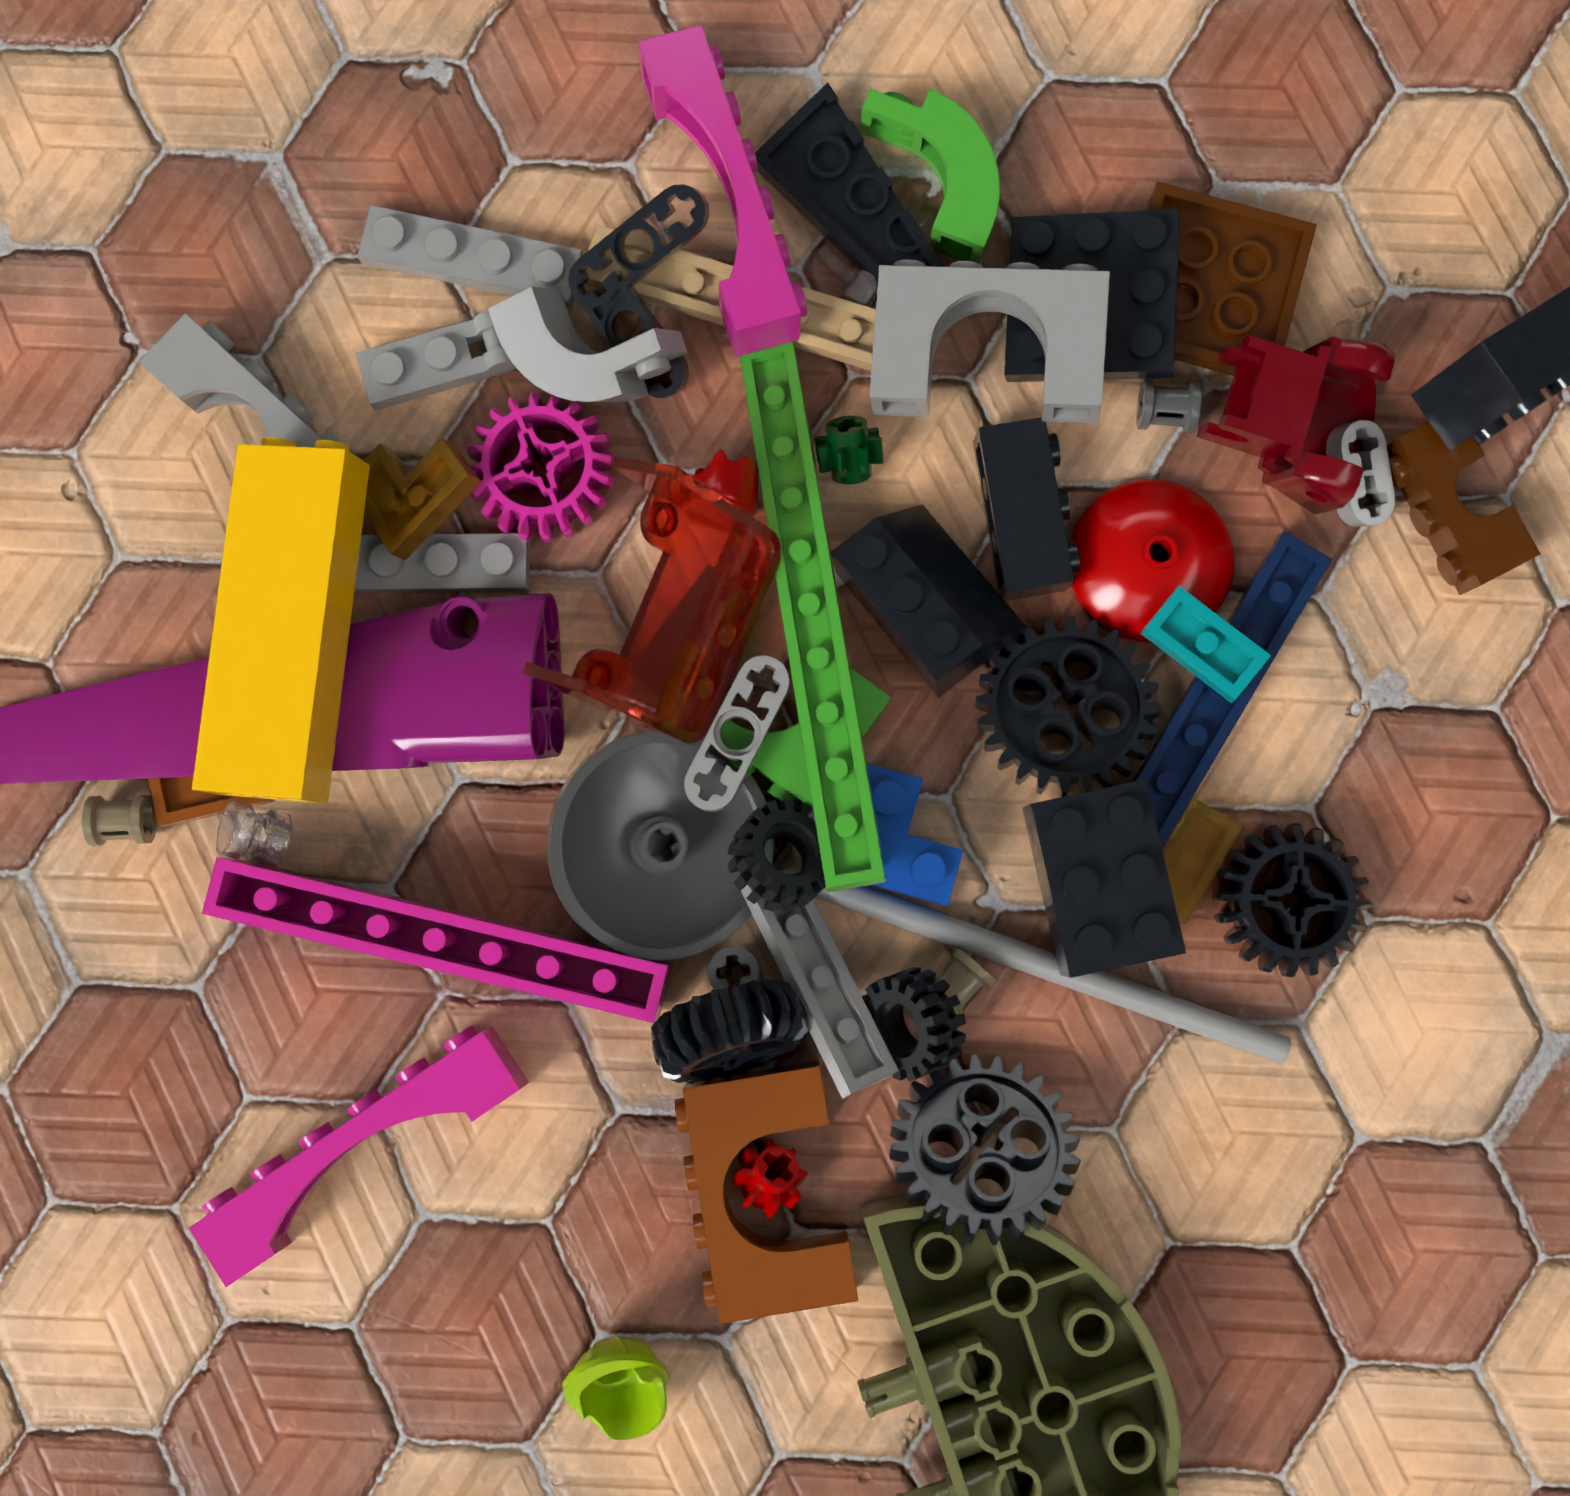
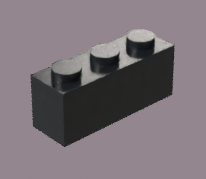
(1025, 508)

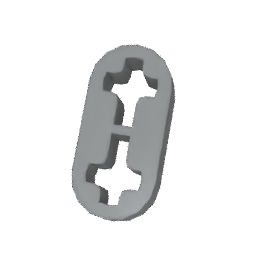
(1376, 474)

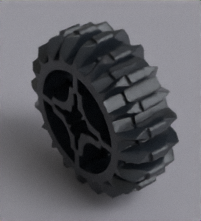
(1292, 921)
(728, 1031)

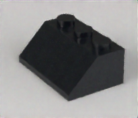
(926, 596)

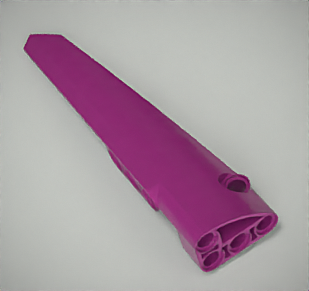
(408, 700)

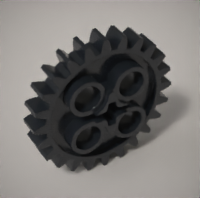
(1112, 687)
(1027, 1180)

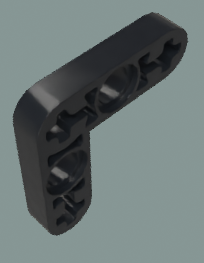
(620, 293)

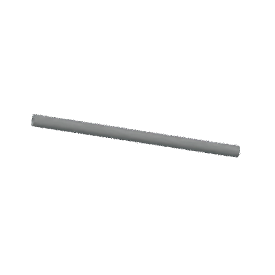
(1044, 965)

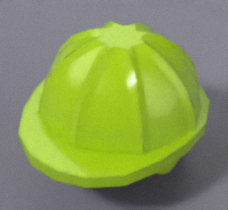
(619, 1388)

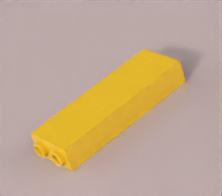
(282, 622)

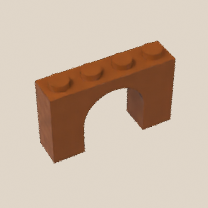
(750, 1272)

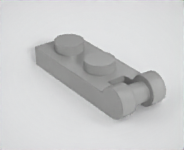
(432, 362)

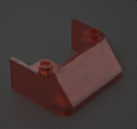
(693, 612)

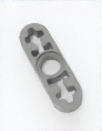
(769, 702)

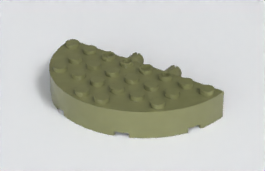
(1023, 1362)

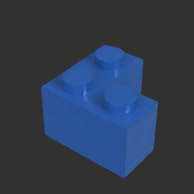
(911, 863)

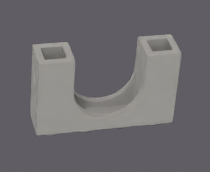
(923, 302)

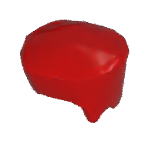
(732, 480)

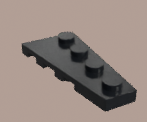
(837, 186)

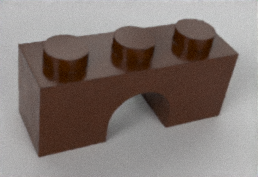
(1468, 545)

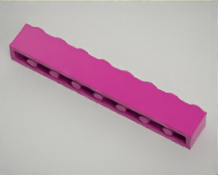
(437, 938)

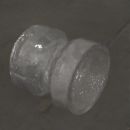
(259, 835)

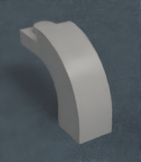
(552, 356)

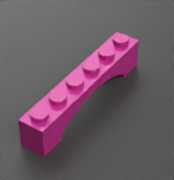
(686, 87)
(254, 1225)

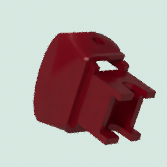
(1289, 404)

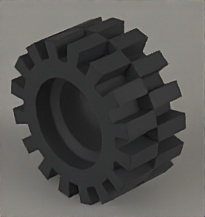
(759, 873)
(932, 1014)

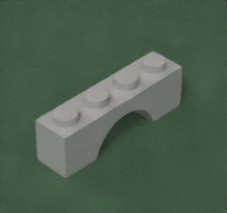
(204, 375)

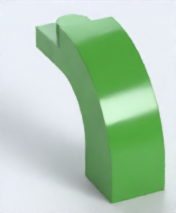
(957, 153)

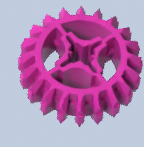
(560, 461)

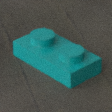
(1205, 644)

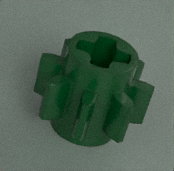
(849, 450)

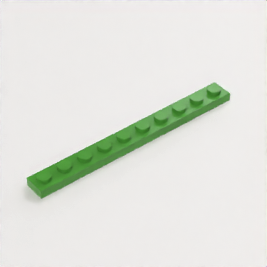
(813, 622)

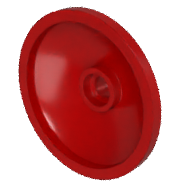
(1119, 577)

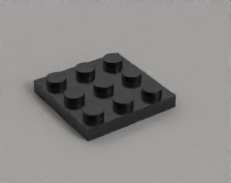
(1143, 286)

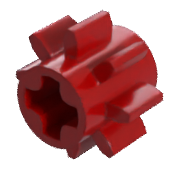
(761, 1191)

